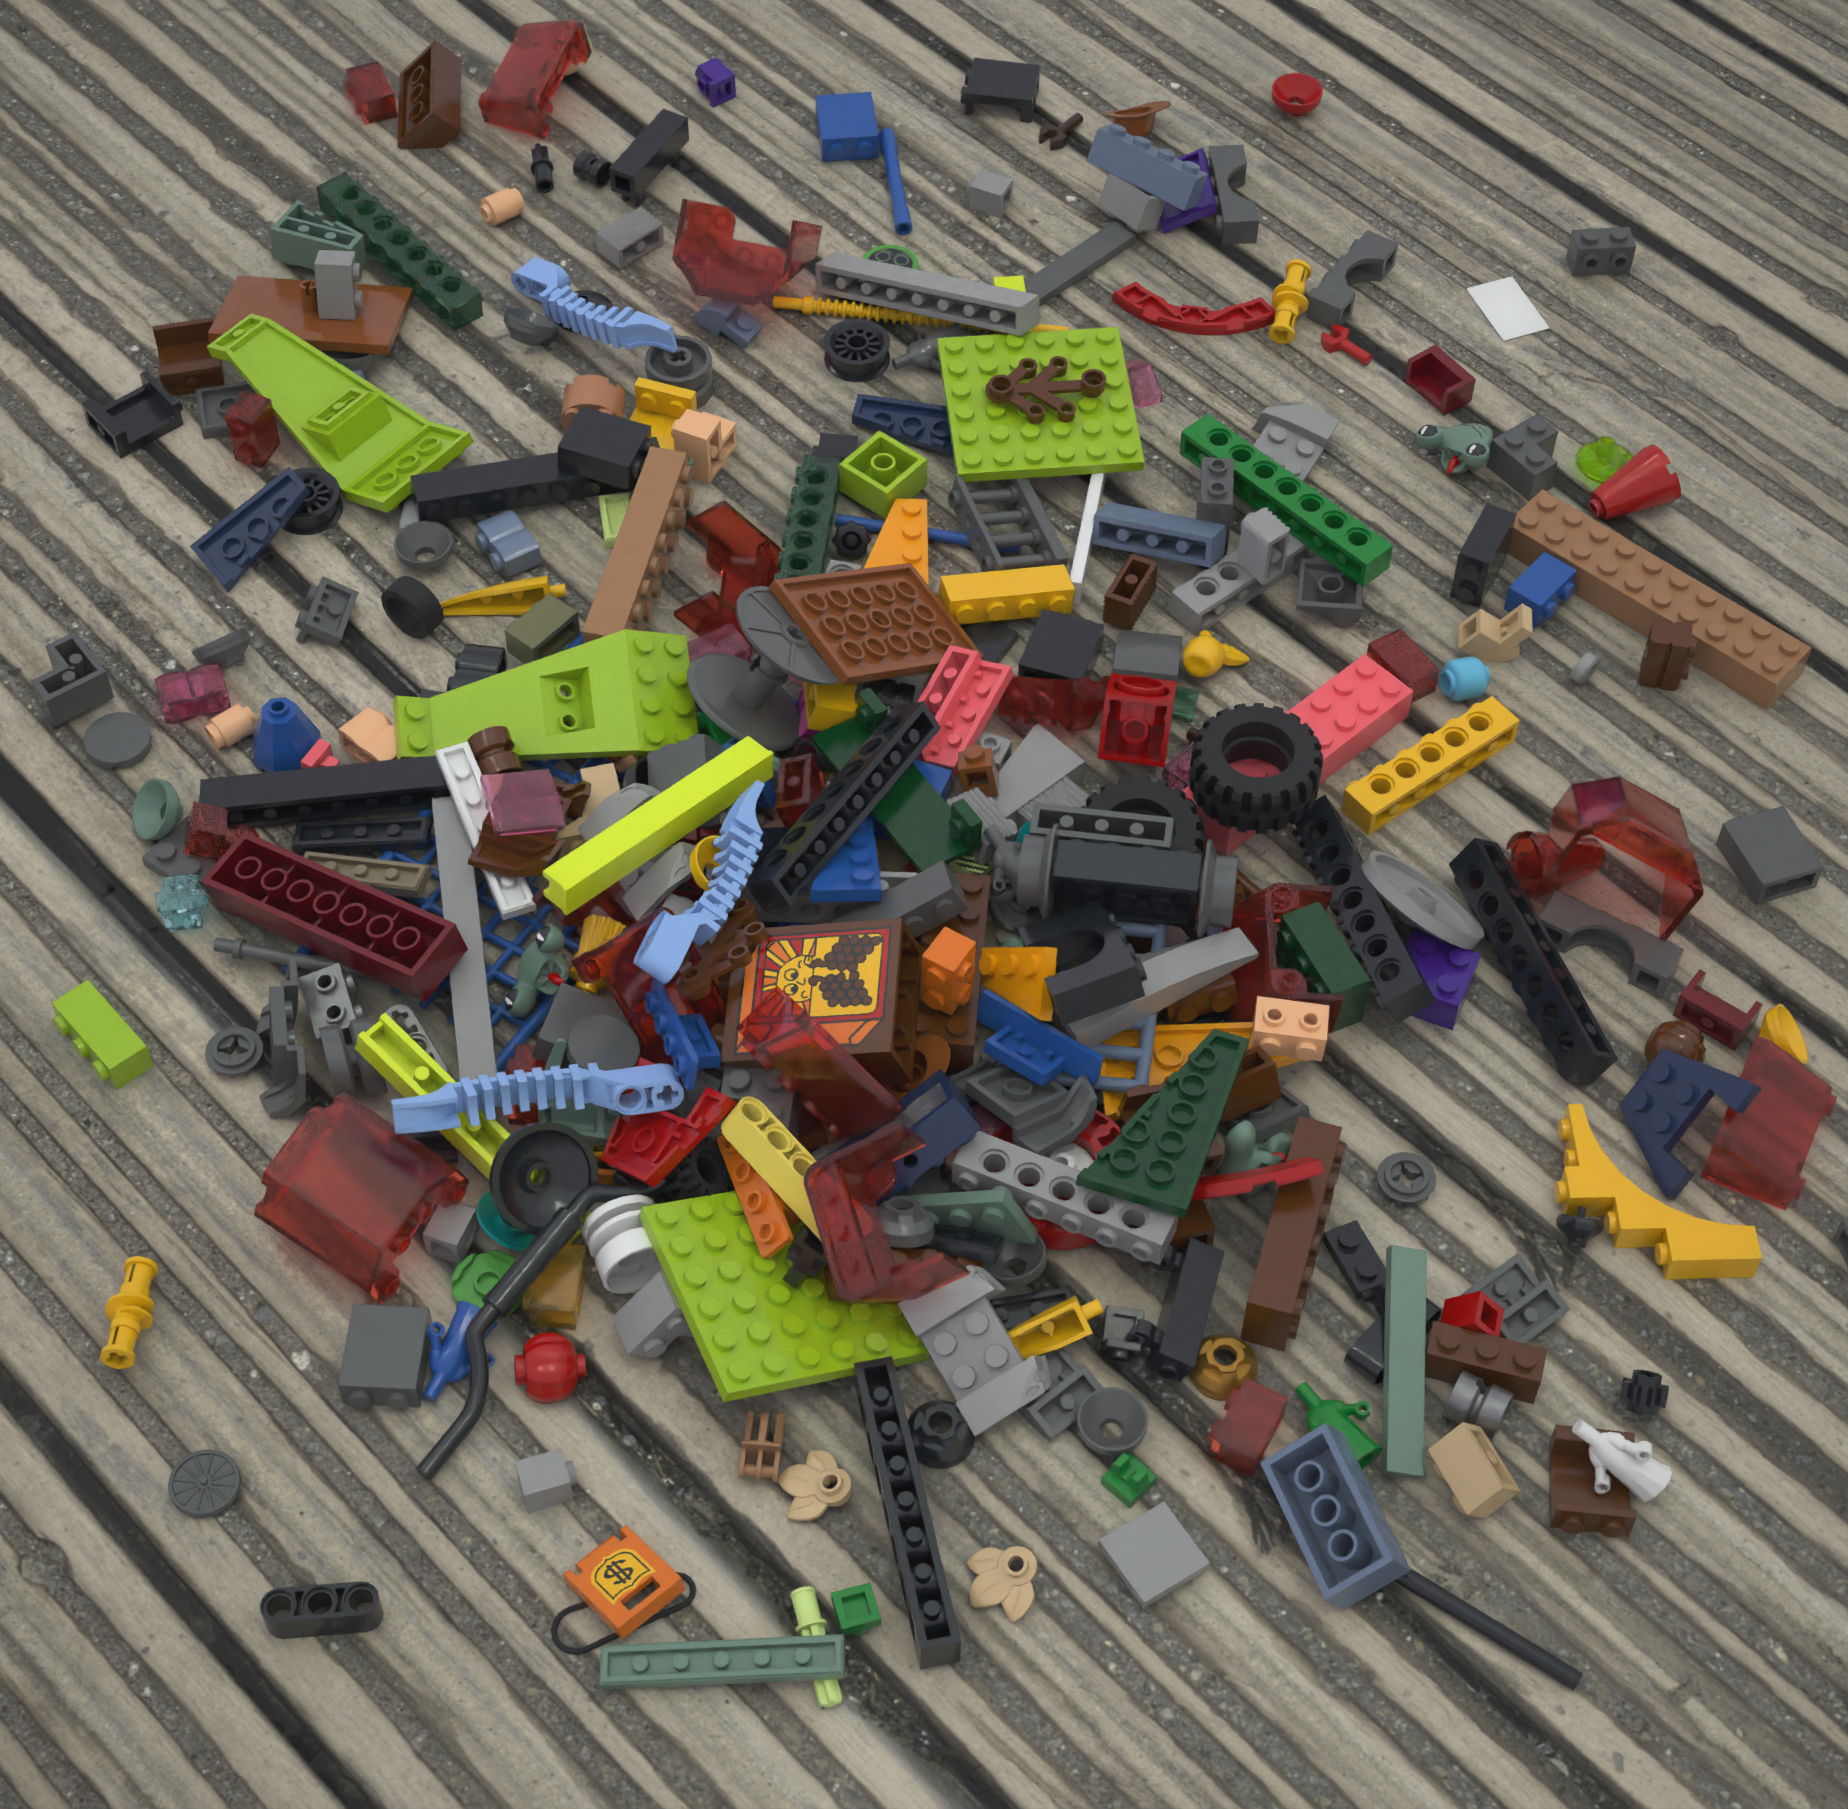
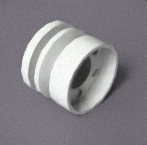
(621, 1244)

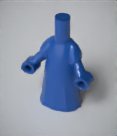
(450, 1358)

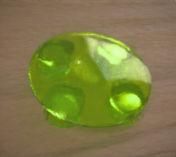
(1601, 458)

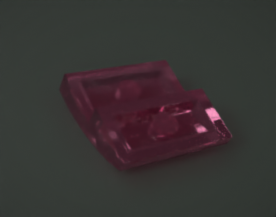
(522, 802)

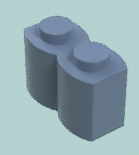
(508, 544)

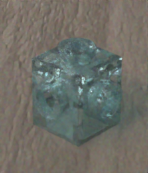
(182, 902)

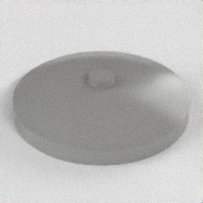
(1422, 901)

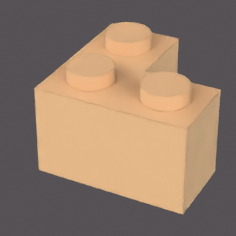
(706, 440)

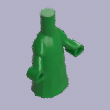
(1335, 1414)

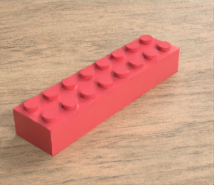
(1345, 717)

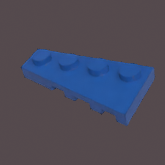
(852, 871)

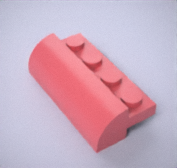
(962, 701)

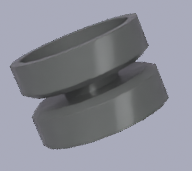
(686, 368)
(347, 1063)

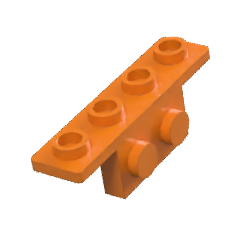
(762, 1206)

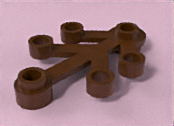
(1007, 389)
(696, 981)

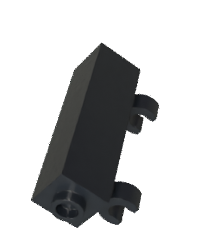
(649, 155)
(1184, 1309)

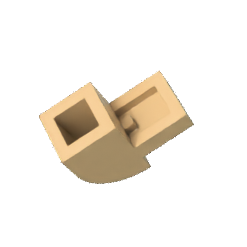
(1494, 638)

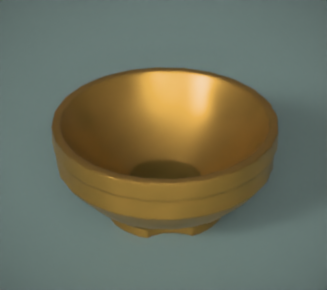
(1216, 1379)

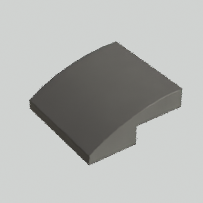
(1147, 654)
(1525, 1300)
(1061, 1401)

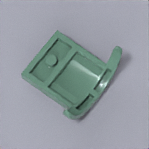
(592, 1122)

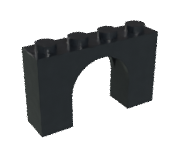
(1099, 984)

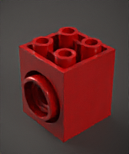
(1137, 720)

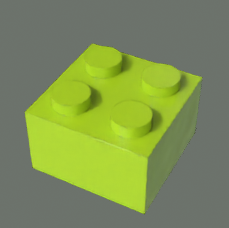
(882, 472)

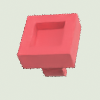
(319, 756)

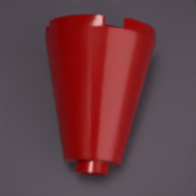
(1636, 486)

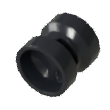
(591, 168)

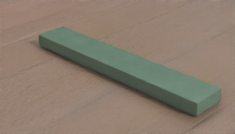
(1404, 1362)
(722, 1662)

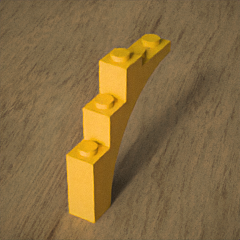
(1682, 1243)

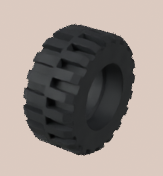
(1158, 800)
(1249, 800)

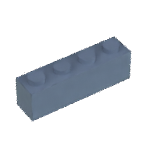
(1147, 166)
(1159, 534)

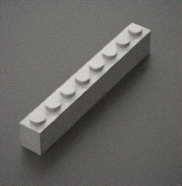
(928, 293)

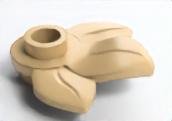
(810, 1483)
(1000, 1584)

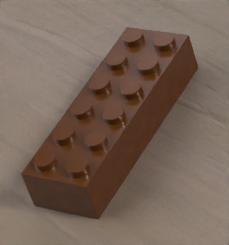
(961, 1026)
(1293, 1239)

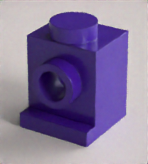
(716, 81)

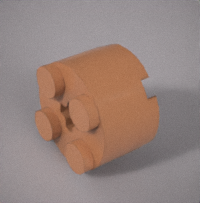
(593, 393)

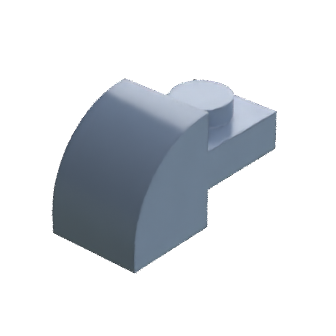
(729, 318)

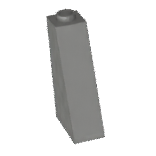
(1034, 768)

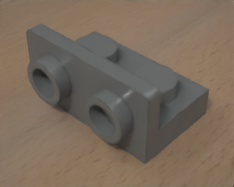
(327, 611)

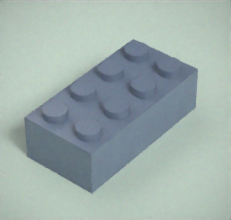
(1335, 1516)

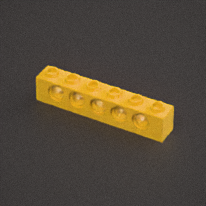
(1429, 765)

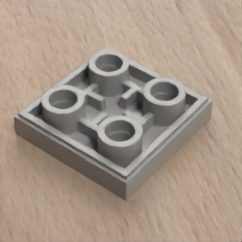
(1153, 1554)

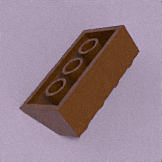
(430, 99)

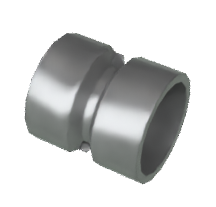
(1478, 1404)

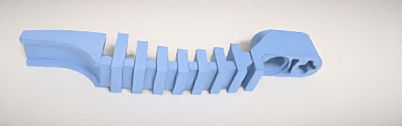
(551, 287)
(671, 935)
(583, 1086)

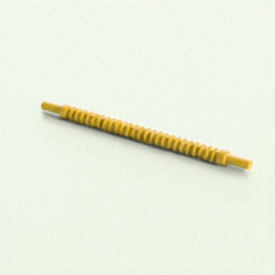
(809, 305)

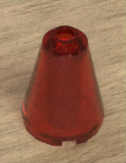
(1528, 862)

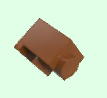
(978, 764)

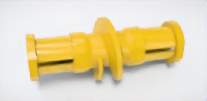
(1289, 301)
(129, 1312)

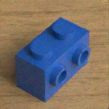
(1542, 588)

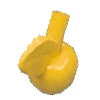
(1207, 655)

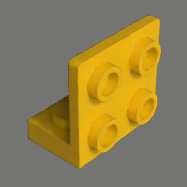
(660, 406)

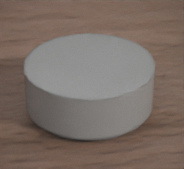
(1584, 668)

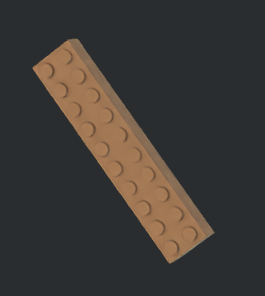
(1640, 587)

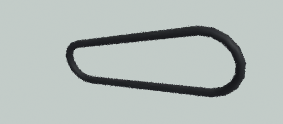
(688, 1579)

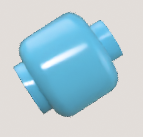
(1464, 678)

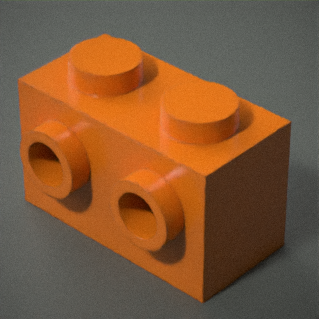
(948, 971)

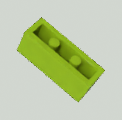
(101, 1035)

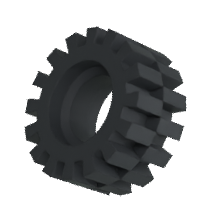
(688, 1179)

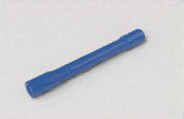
(900, 211)

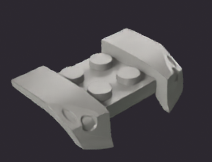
(1294, 435)
(657, 877)
(976, 1349)

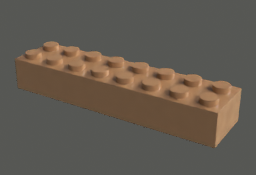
(642, 546)

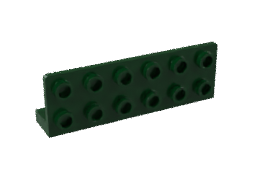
(912, 808)

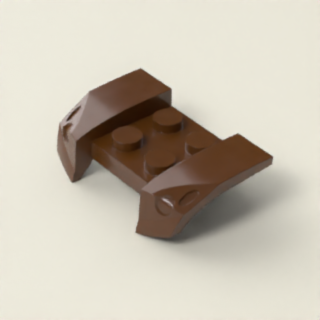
(530, 852)

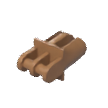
(762, 1450)

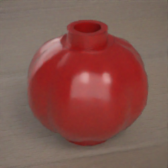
(549, 1367)

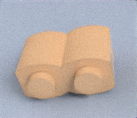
(369, 737)

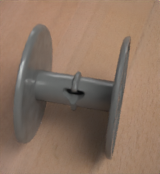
(749, 696)

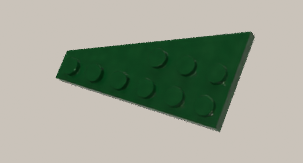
(1170, 1137)

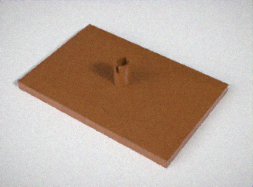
(295, 308)
(872, 621)

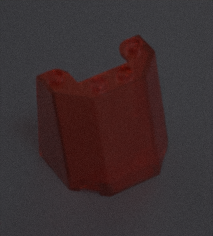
(736, 268)
(1636, 825)
(354, 1193)

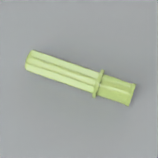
(812, 1624)

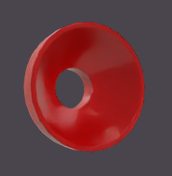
(1297, 88)

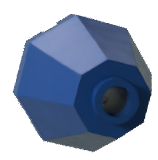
(282, 736)

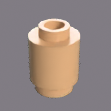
(501, 206)
(230, 726)

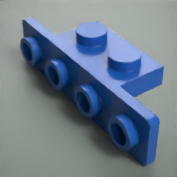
(684, 1036)
(1033, 1045)

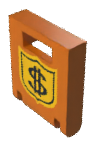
(616, 1574)

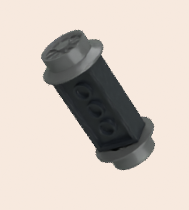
(1130, 881)

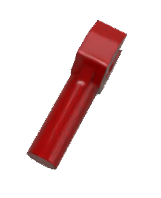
(1341, 341)

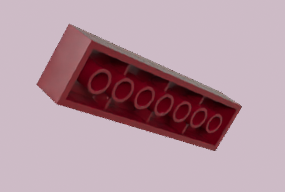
(335, 916)

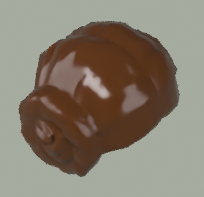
(1677, 1037)

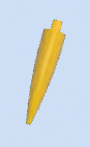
(503, 599)
(1055, 1327)

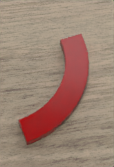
(1193, 319)
(1244, 1181)

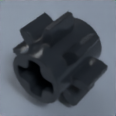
(1644, 1392)

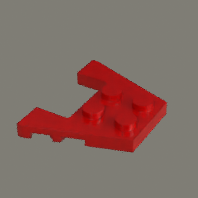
(656, 1142)

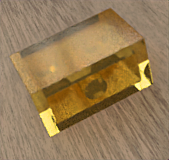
(559, 1290)

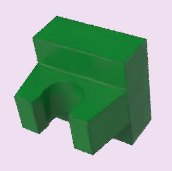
(1128, 1479)
(856, 1609)

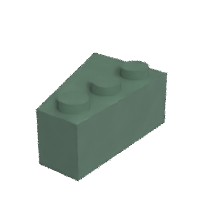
(302, 234)

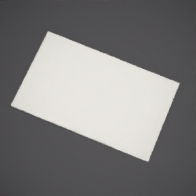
(1507, 308)

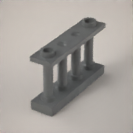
(1027, 513)

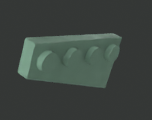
(980, 1211)

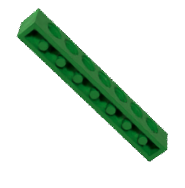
(1309, 514)

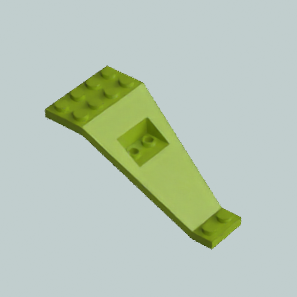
(338, 416)
(621, 700)

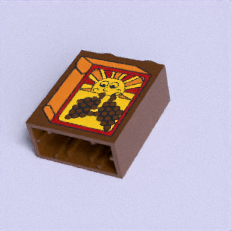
(848, 976)

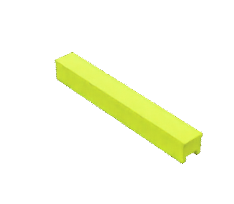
(656, 825)
(417, 1074)

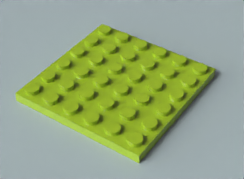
(996, 438)
(752, 1323)

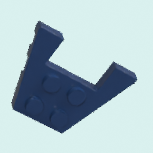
(1669, 1101)

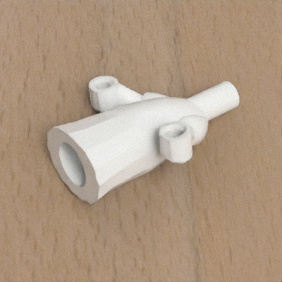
(1626, 1460)

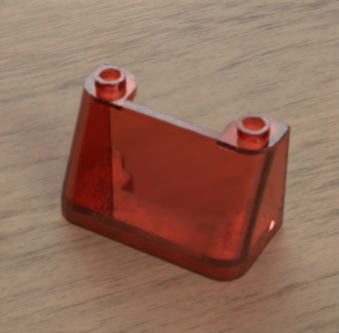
(531, 74)
(1770, 1141)

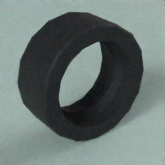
(412, 607)

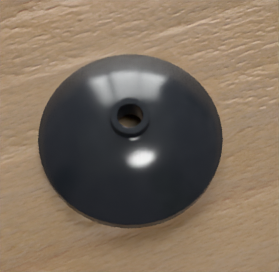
(564, 1168)

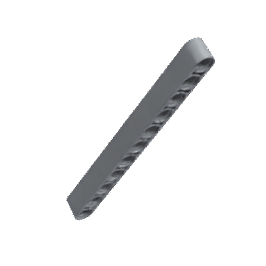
(469, 975)

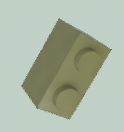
(542, 630)

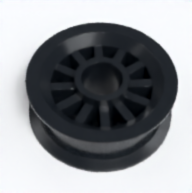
(857, 350)
(320, 508)

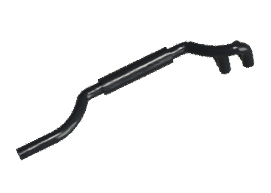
(509, 1291)

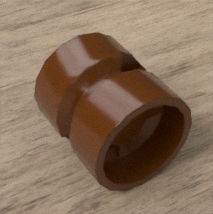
(494, 751)

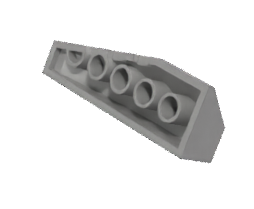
(1170, 977)

